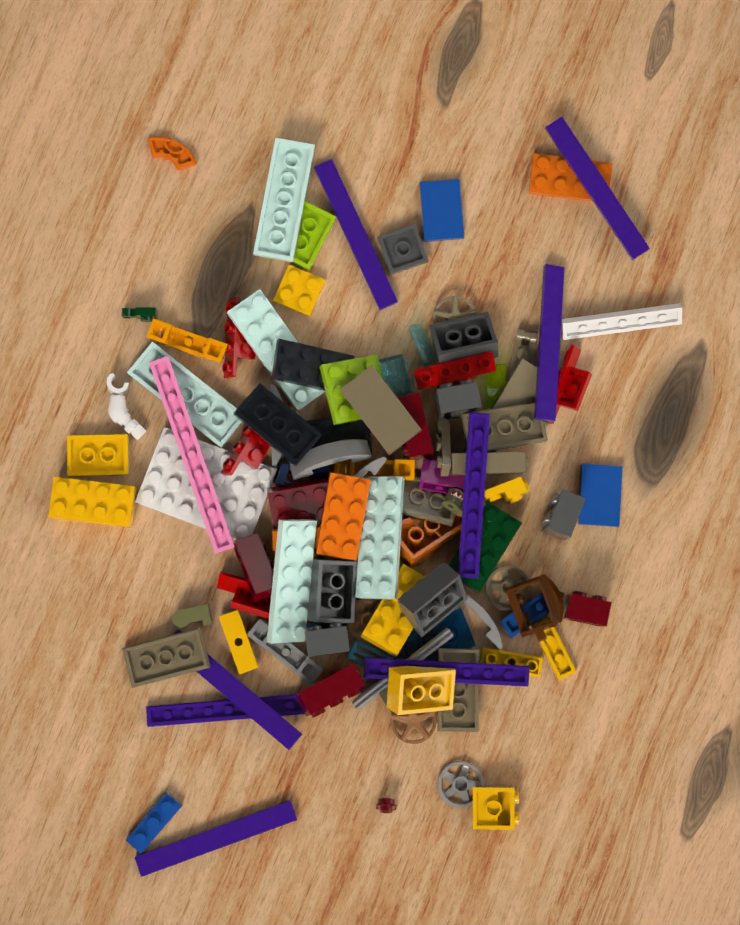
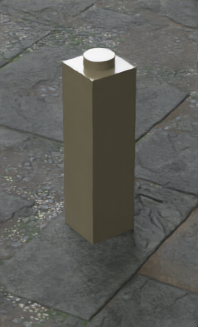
(496, 463)

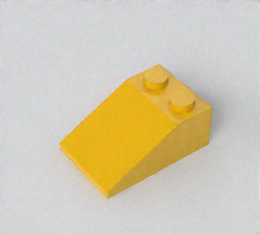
(420, 689)

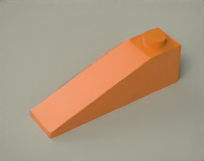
(424, 538)

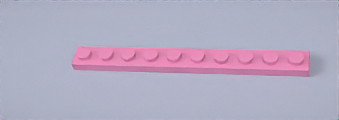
(192, 455)

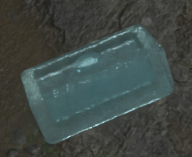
(422, 343)

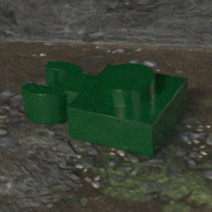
(145, 314)

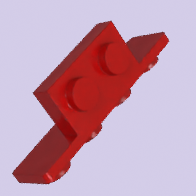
(237, 344)
(455, 371)
(571, 382)
(249, 449)
(243, 599)

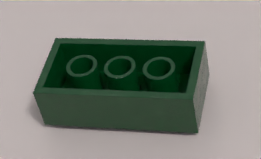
(497, 533)

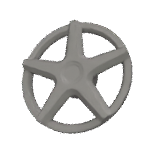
(460, 783)

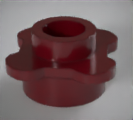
(386, 805)

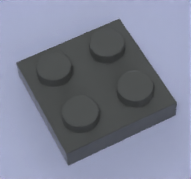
(402, 249)

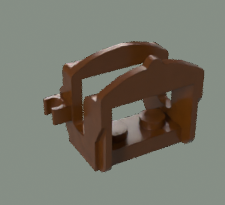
(552, 597)

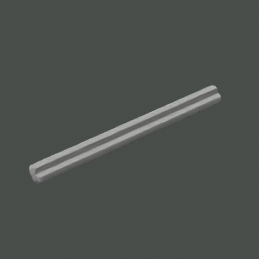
(420, 654)

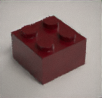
(587, 610)

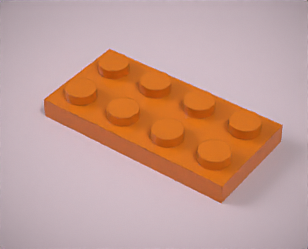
(555, 178)
(343, 516)

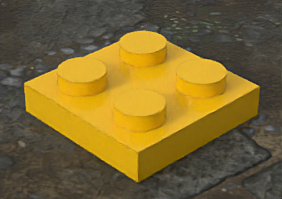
(299, 290)

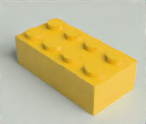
(92, 502)
(388, 626)

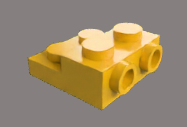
(511, 491)
(495, 808)

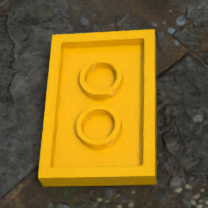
(97, 455)

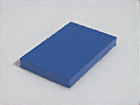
(441, 210)
(602, 491)

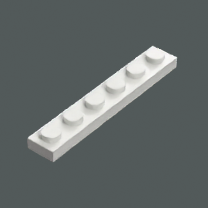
(621, 321)

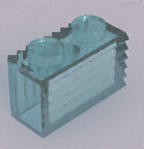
(395, 375)

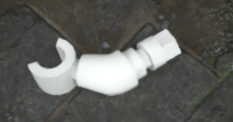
(118, 411)

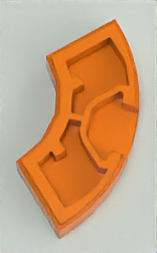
(171, 150)

